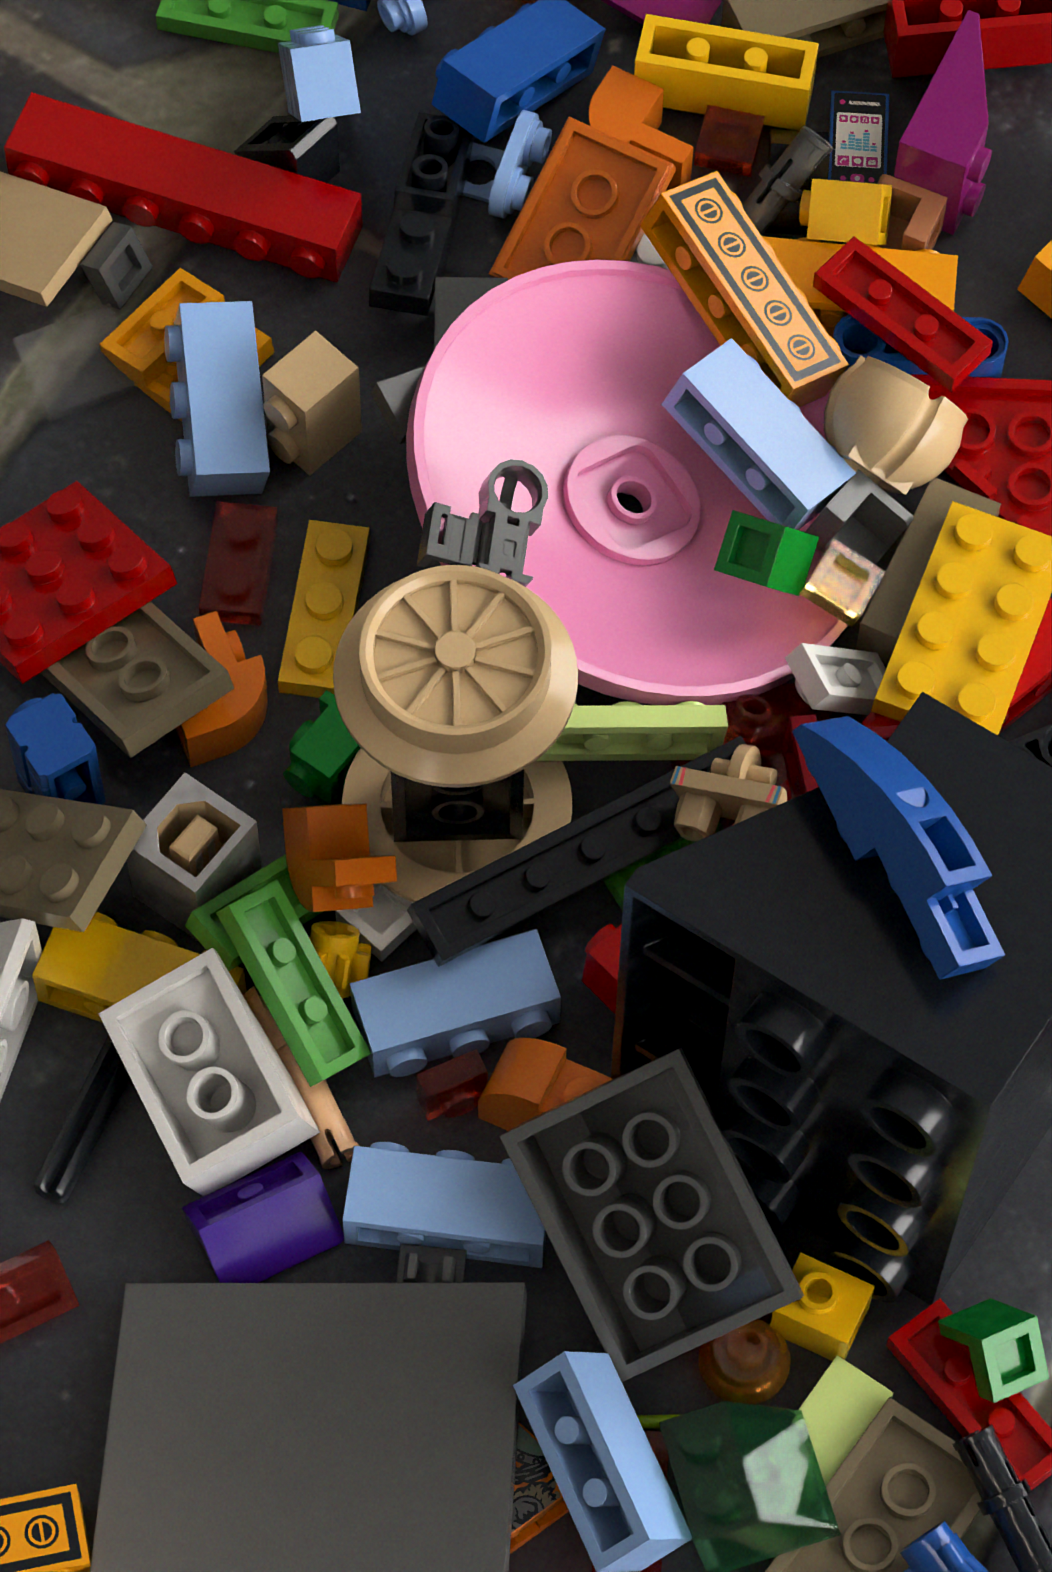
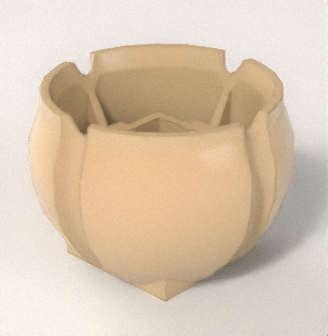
(891, 426)

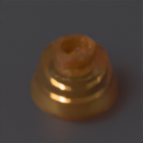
(746, 1363)

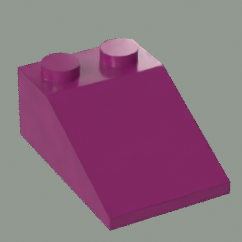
(949, 129)

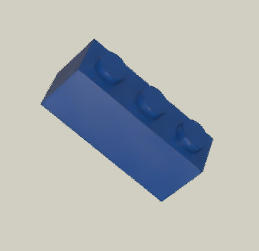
(516, 66)

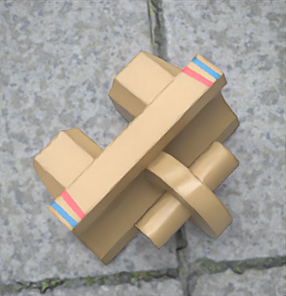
(731, 791)

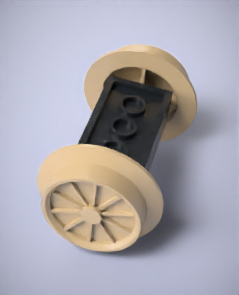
(452, 701)

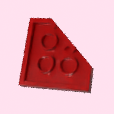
(1005, 445)

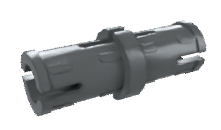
(785, 178)

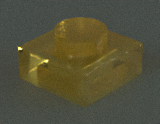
(842, 582)

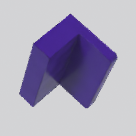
(265, 1221)

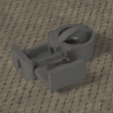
(496, 534)

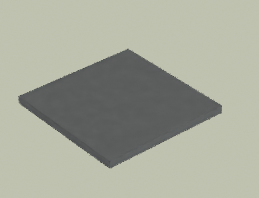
(312, 1428)

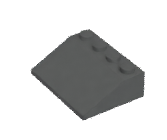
(651, 1215)

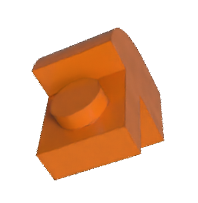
(633, 113)
(237, 715)
(332, 857)
(532, 1080)

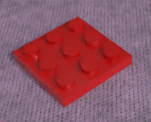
(68, 578)

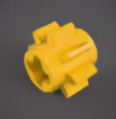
(341, 953)

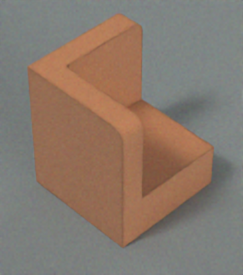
(914, 215)

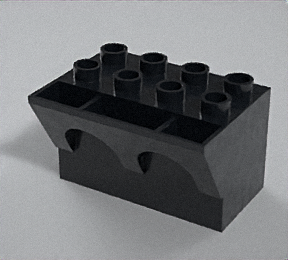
(820, 1030)

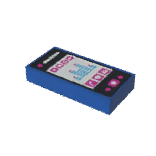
(858, 136)

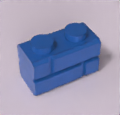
(54, 751)

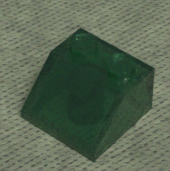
(748, 1483)

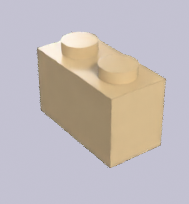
(311, 403)

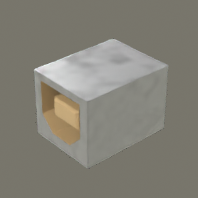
(191, 851)

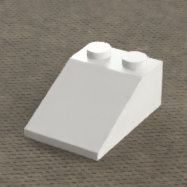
(208, 1074)

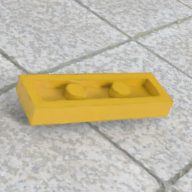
(322, 605)

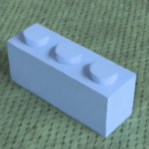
(318, 74)
(218, 399)
(757, 436)
(456, 1007)
(441, 1204)
(602, 1462)

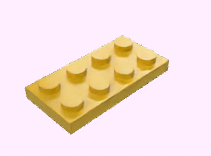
(971, 619)

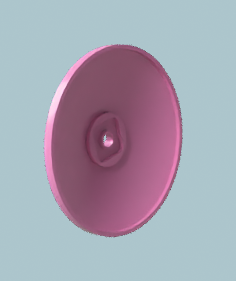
(574, 381)

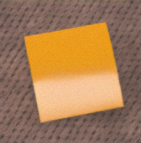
(138, 341)

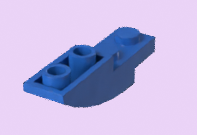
(897, 814)

